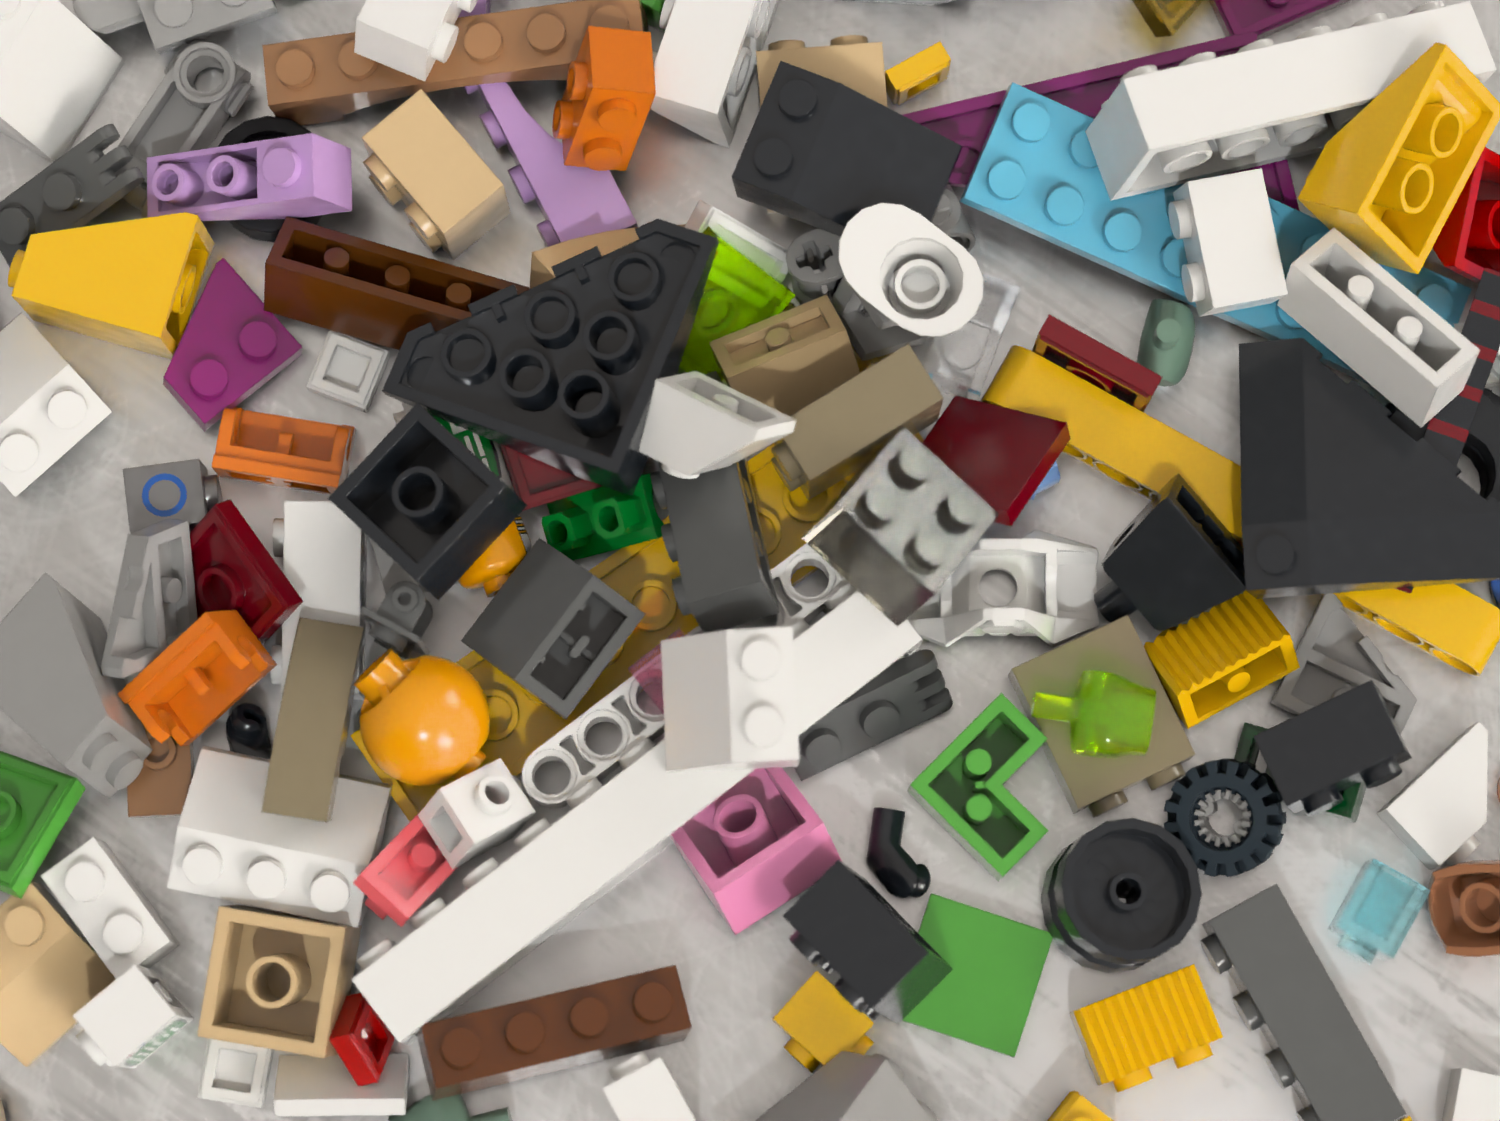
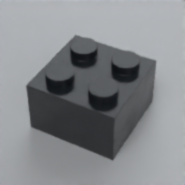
(427, 501)
(867, 942)

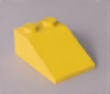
(1404, 160)

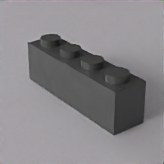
(717, 545)
(1298, 1012)

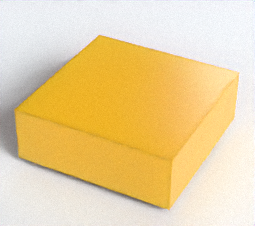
(917, 74)

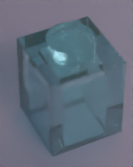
(1377, 912)

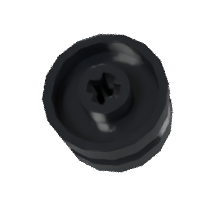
(1126, 862)

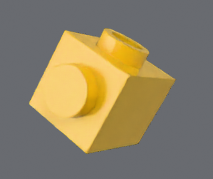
(822, 1024)

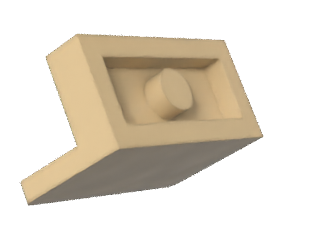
(788, 357)

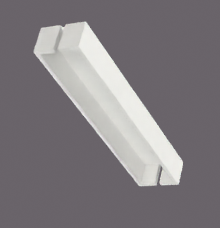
(601, 839)

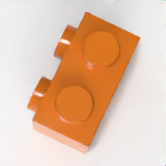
(606, 99)

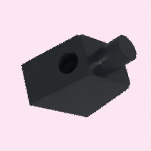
(1171, 561)

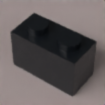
(1333, 749)

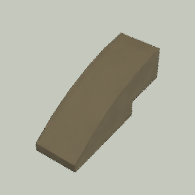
(313, 720)

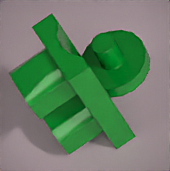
(602, 520)

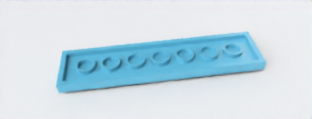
(1047, 182)

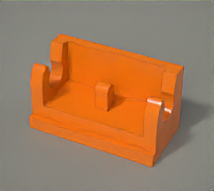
(283, 451)
(198, 677)

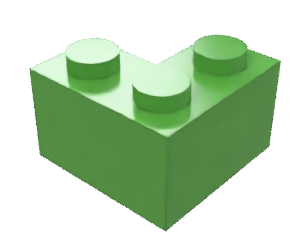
(968, 793)

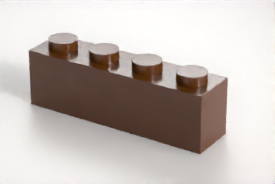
(366, 285)
(553, 1032)

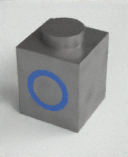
(170, 491)

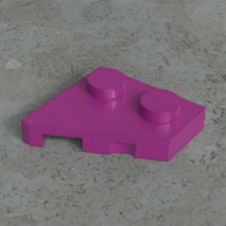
(227, 349)

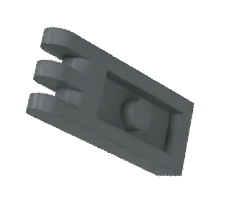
(68, 191)
(884, 707)

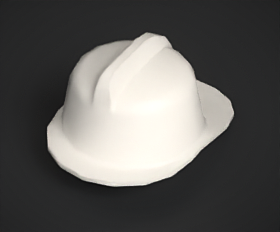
(910, 270)

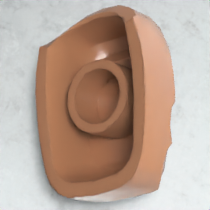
(1467, 907)

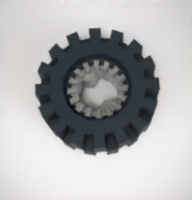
(1255, 834)

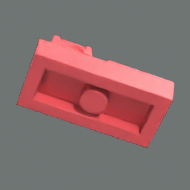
(404, 874)

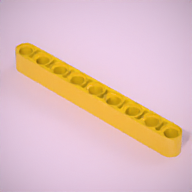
(1149, 454)

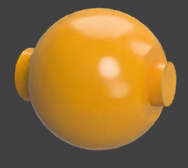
(422, 718)

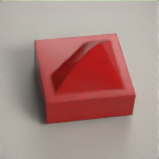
(361, 1040)

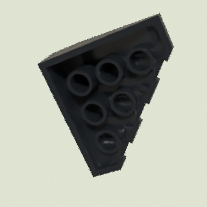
(570, 360)
(1342, 492)

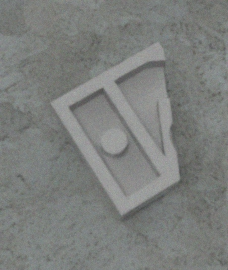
(152, 597)
(1335, 660)

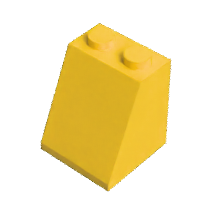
(116, 279)

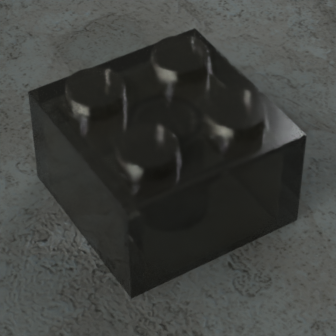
(900, 526)

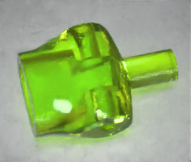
(1105, 715)

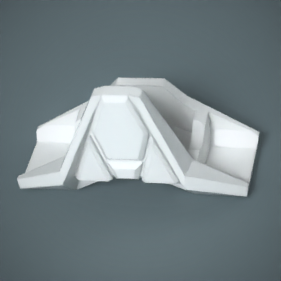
(1051, 600)

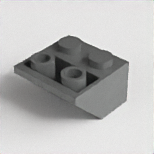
(553, 628)

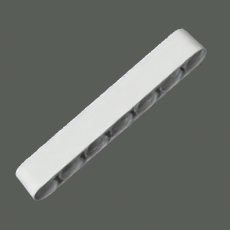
(636, 725)

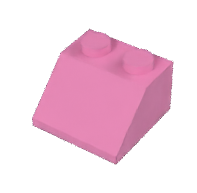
(756, 847)

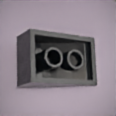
(832, 152)

